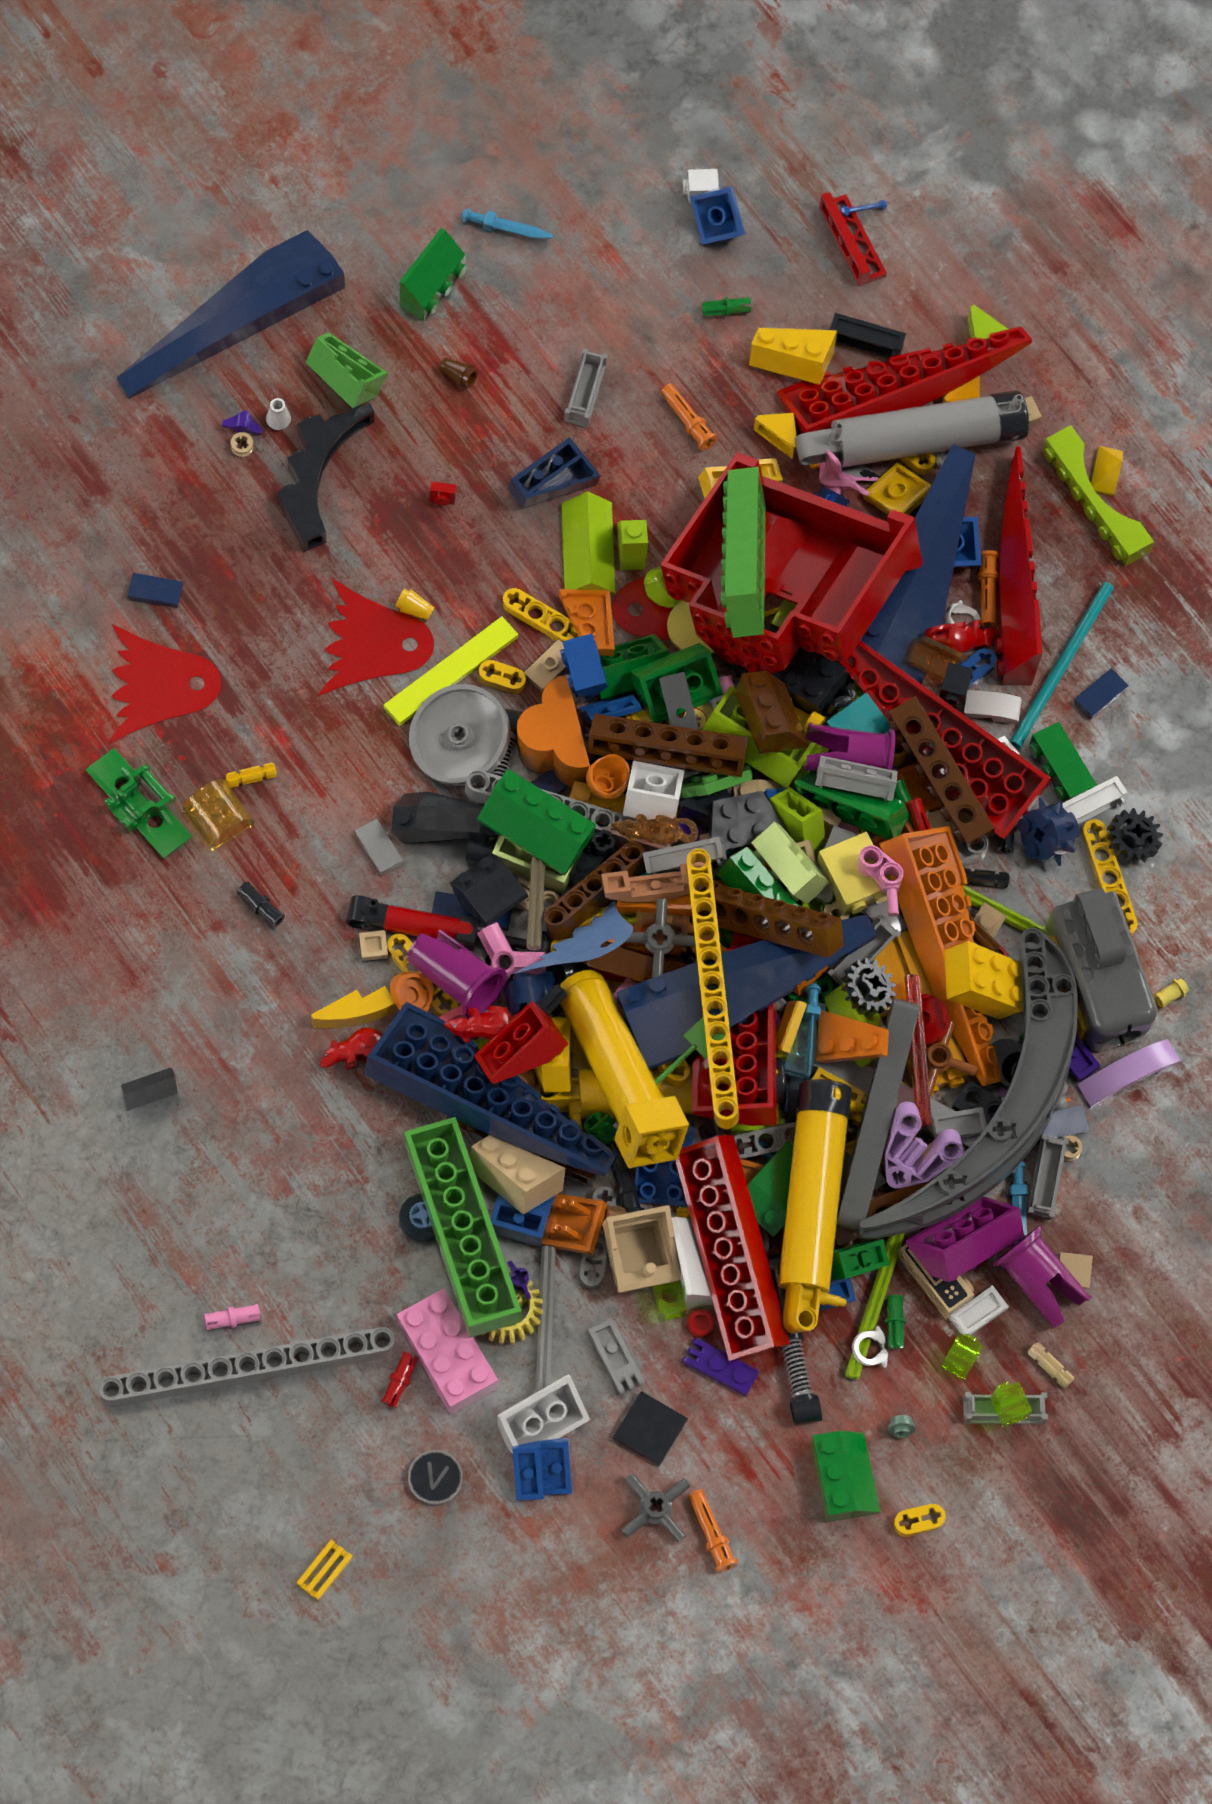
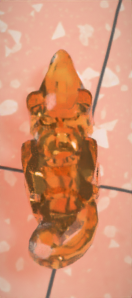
(660, 830)

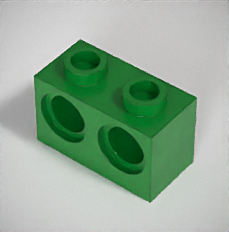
(859, 1259)

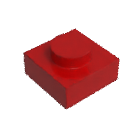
(442, 493)

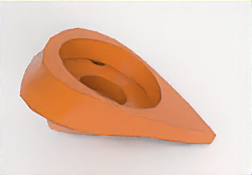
(409, 988)

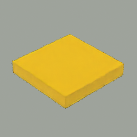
(898, 490)

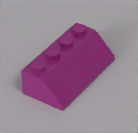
(967, 1238)

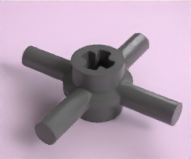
(660, 927)
(655, 1518)

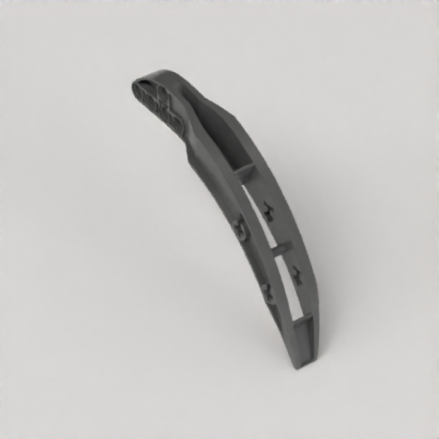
(1025, 1108)

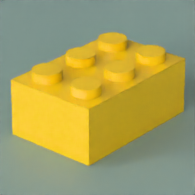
(983, 980)

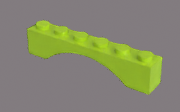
(1125, 535)

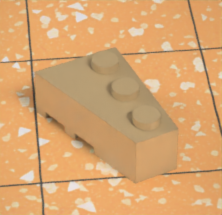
(516, 1173)

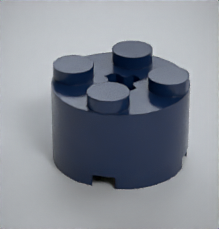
(527, 989)

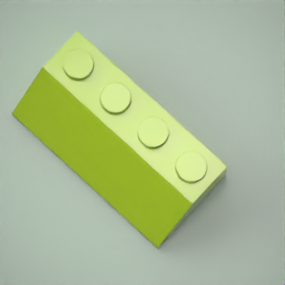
(779, 765)

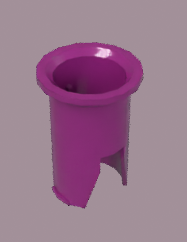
(851, 746)
(457, 971)
(1032, 1266)

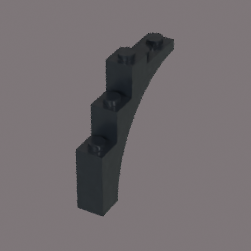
(306, 467)

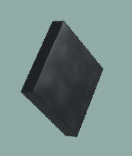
(149, 1088)
(650, 1428)

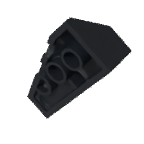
(435, 818)

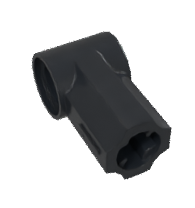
(603, 844)

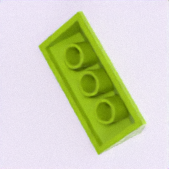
(588, 543)

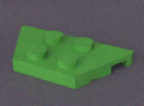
(707, 784)

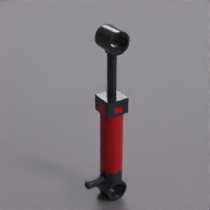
(369, 913)

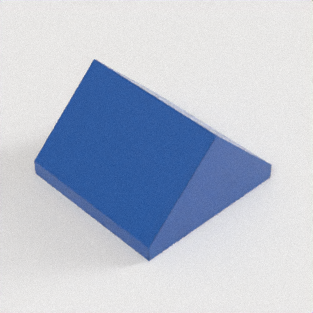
(717, 214)
(968, 548)

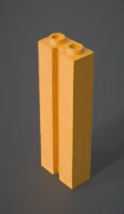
(901, 960)

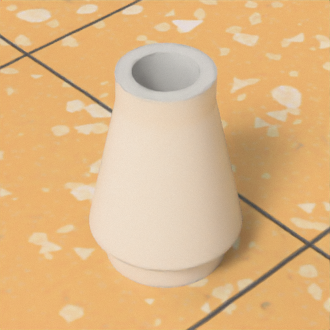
(278, 415)

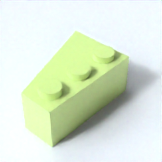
(789, 863)

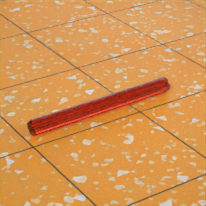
(918, 1053)

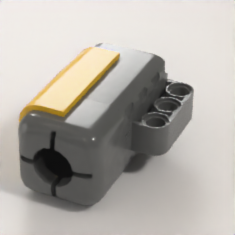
(1108, 973)

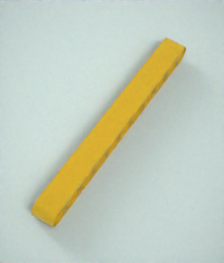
(712, 999)

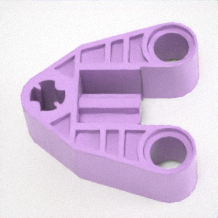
(913, 1158)

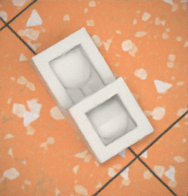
(992, 705)

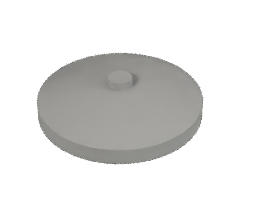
(459, 733)

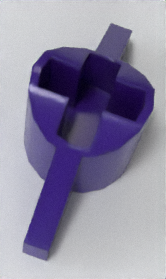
(242, 423)
(519, 1279)

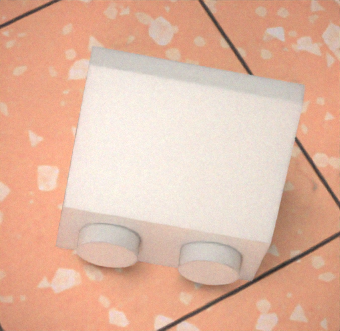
(653, 791)

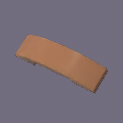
(648, 887)

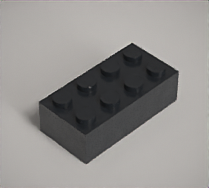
(810, 680)

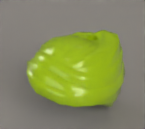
(656, 588)

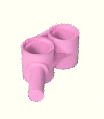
(883, 866)

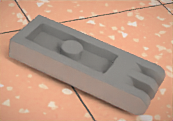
(615, 1355)

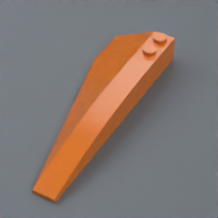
(939, 919)

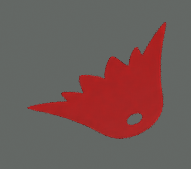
(651, 621)
(374, 641)
(160, 683)

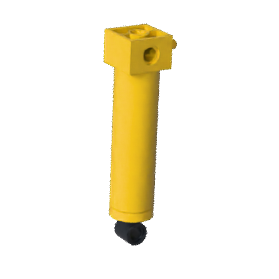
(649, 1125)

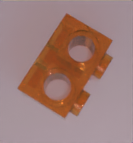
(646, 919)

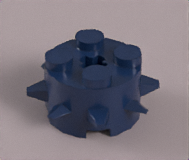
(1048, 832)

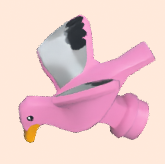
(843, 478)

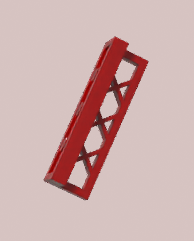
(848, 242)

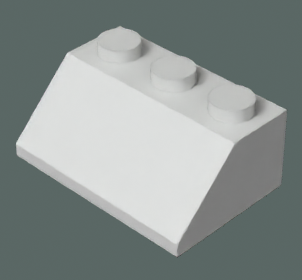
(692, 1271)
(543, 1415)

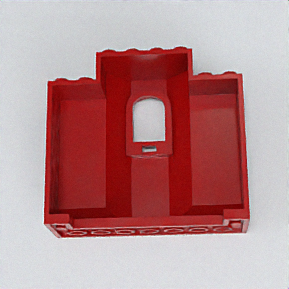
(817, 556)

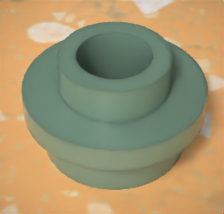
(901, 1426)

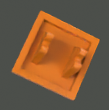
(574, 1223)

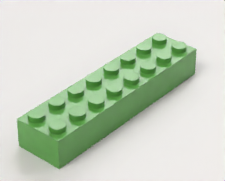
(743, 552)
(462, 1227)

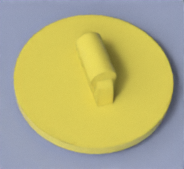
(681, 628)

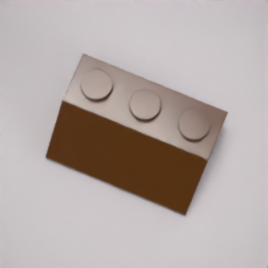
(770, 713)

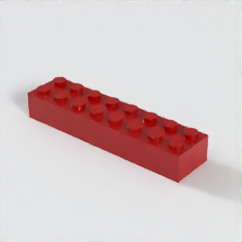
(731, 1248)

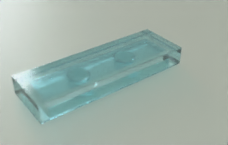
(797, 1059)

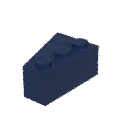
(554, 475)

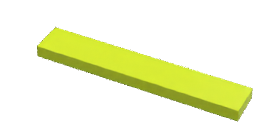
(451, 669)

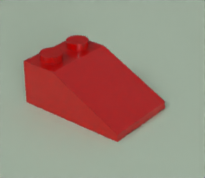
(521, 1045)

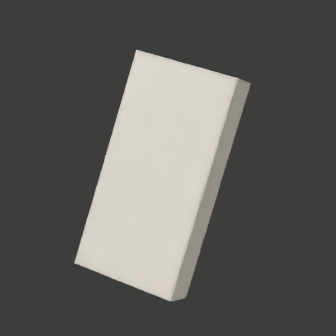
(979, 1311)

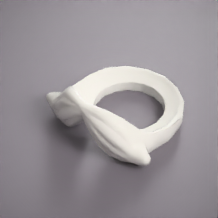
(961, 609)
(880, 1358)

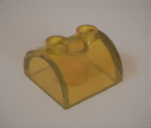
(217, 813)

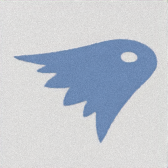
(588, 940)

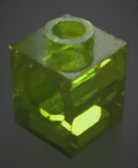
(673, 1310)
(962, 1355)
(1010, 1403)

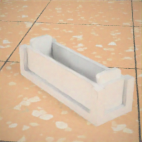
(1096, 800)

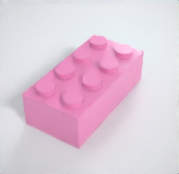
(446, 1351)

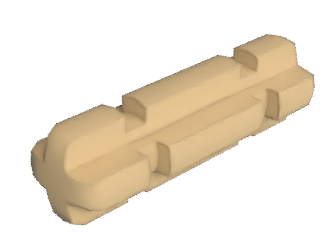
(1051, 1365)

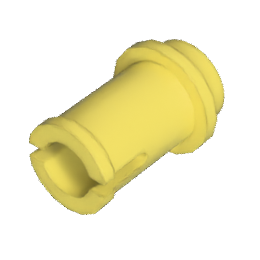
(1172, 992)

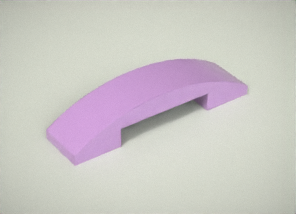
(1128, 1071)

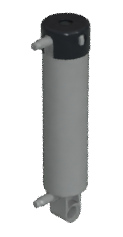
(919, 430)

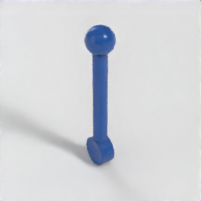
(882, 204)

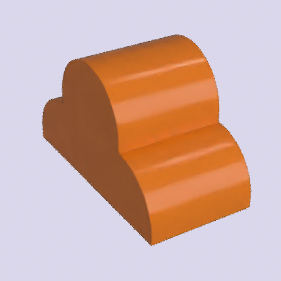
(552, 736)

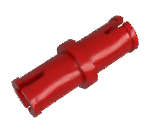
(399, 1379)

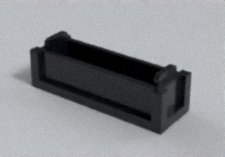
(867, 336)

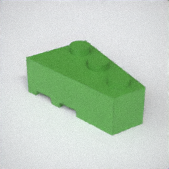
(346, 370)

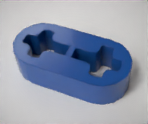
(980, 672)

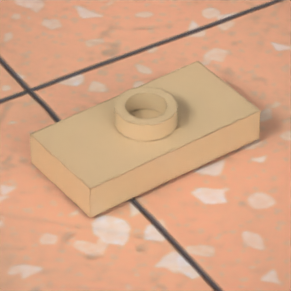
(546, 667)

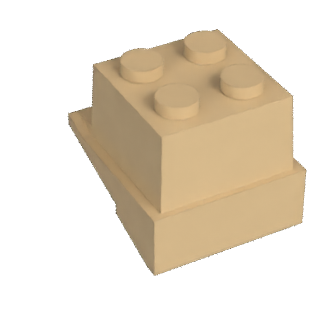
(642, 1249)

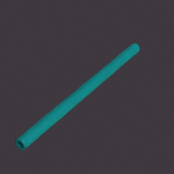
(1061, 665)

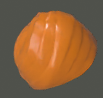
(608, 777)

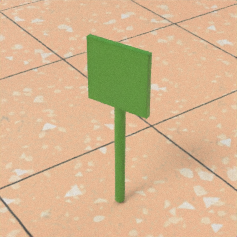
(697, 1039)

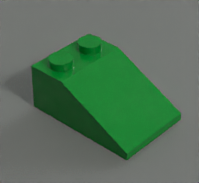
(770, 1190)

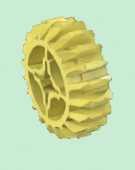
(525, 1325)

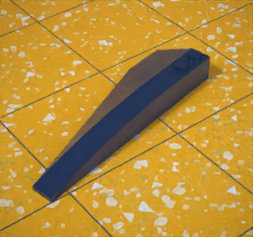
(261, 295)
(923, 592)
(754, 979)
(442, 1073)

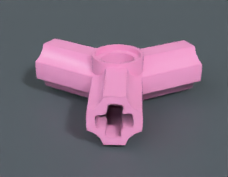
(498, 947)

